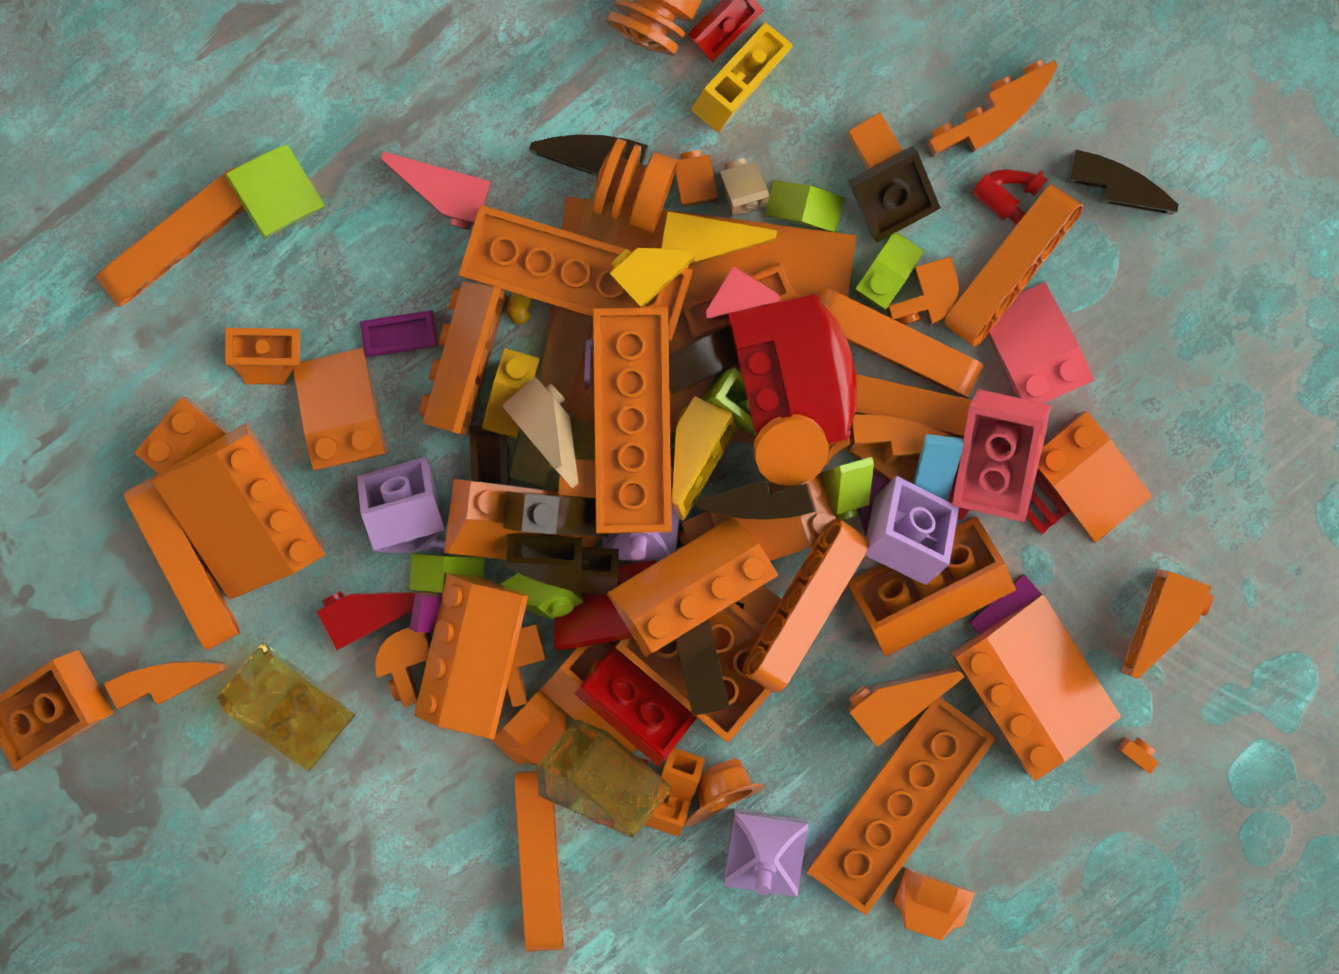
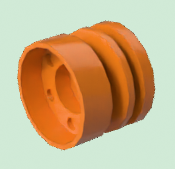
(651, 21)
(634, 185)

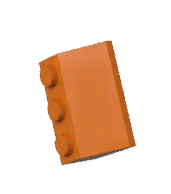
(568, 679)

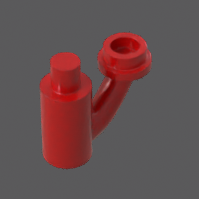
(998, 199)

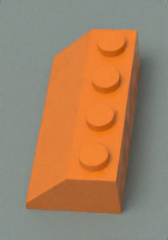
(478, 519)
(691, 585)
(907, 610)
(471, 655)

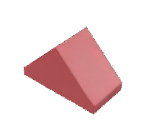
(738, 294)

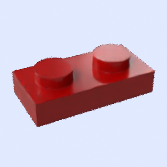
(723, 26)

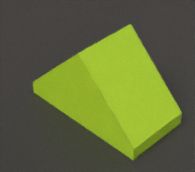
(804, 205)
(430, 571)

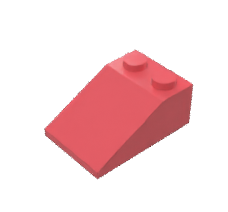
(1038, 348)
(1000, 454)

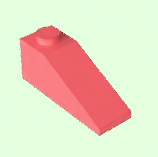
(450, 192)

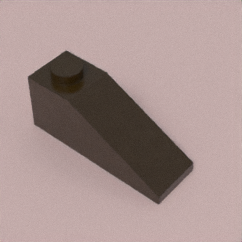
(550, 514)

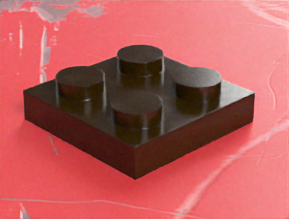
(894, 194)

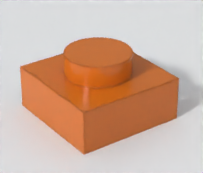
(1139, 753)

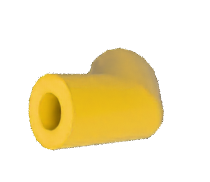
(518, 308)

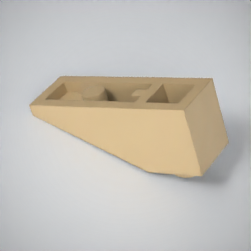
(743, 187)
(546, 425)

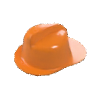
(721, 787)

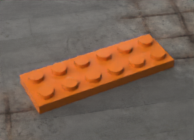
(555, 266)
(632, 420)
(901, 805)

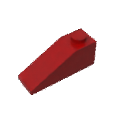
(362, 613)

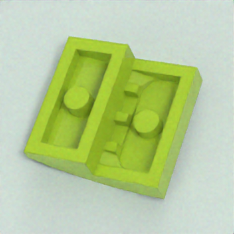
(274, 191)

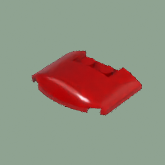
(796, 364)

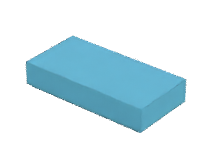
(938, 464)

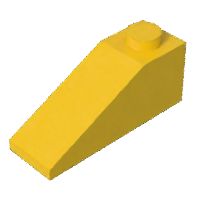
(741, 77)
(711, 237)
(700, 442)

